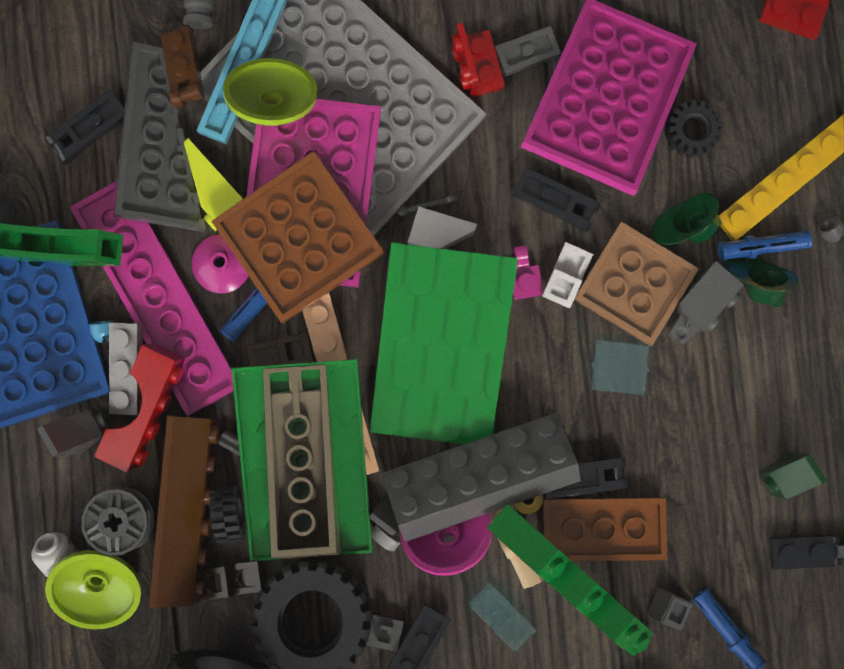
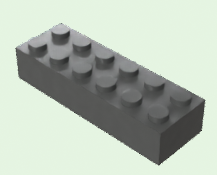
(481, 477)

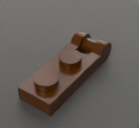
(182, 66)

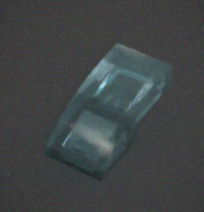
(502, 617)

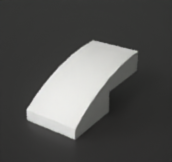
(567, 275)

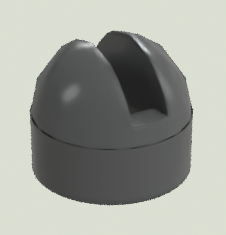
(831, 229)

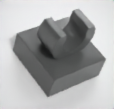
(385, 632)

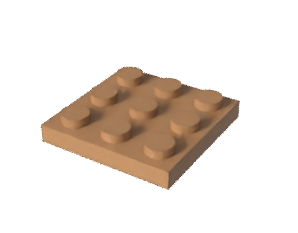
(636, 284)

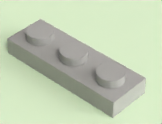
(124, 346)

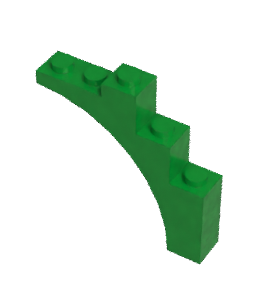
(61, 246)
(570, 581)

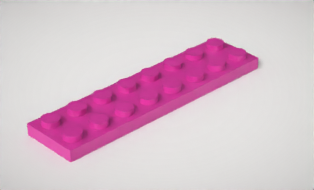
(161, 302)

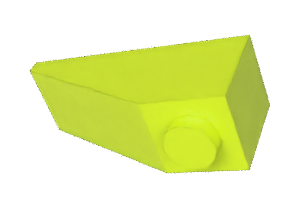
(212, 188)

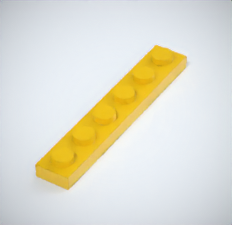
(784, 181)

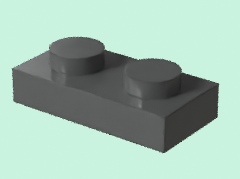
(527, 51)

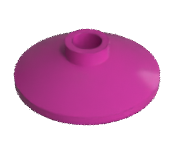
(211, 277)

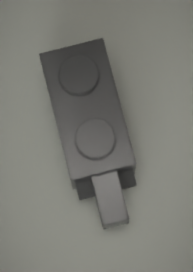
(704, 302)

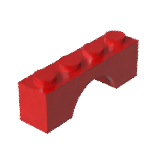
(156, 374)

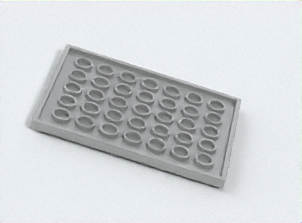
(368, 63)

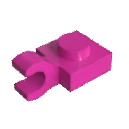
(527, 278)

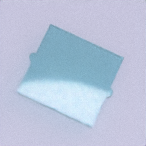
(619, 367)

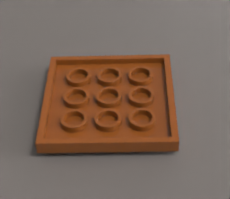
(298, 237)

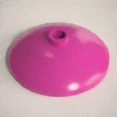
(454, 557)

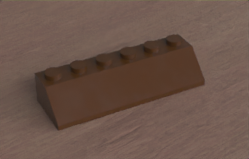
(183, 512)

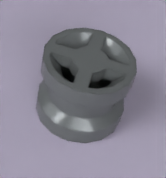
(198, 14)

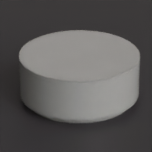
(385, 539)

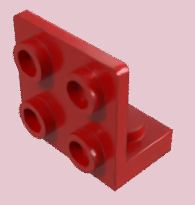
(478, 61)

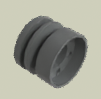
(137, 514)

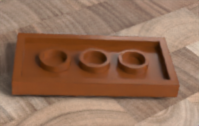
(607, 528)

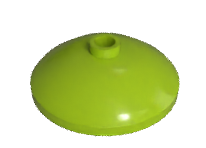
(270, 91)
(93, 601)

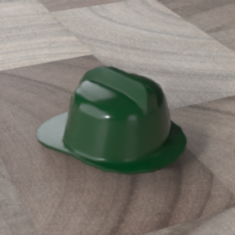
(690, 220)
(763, 280)

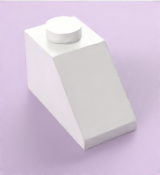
(438, 229)

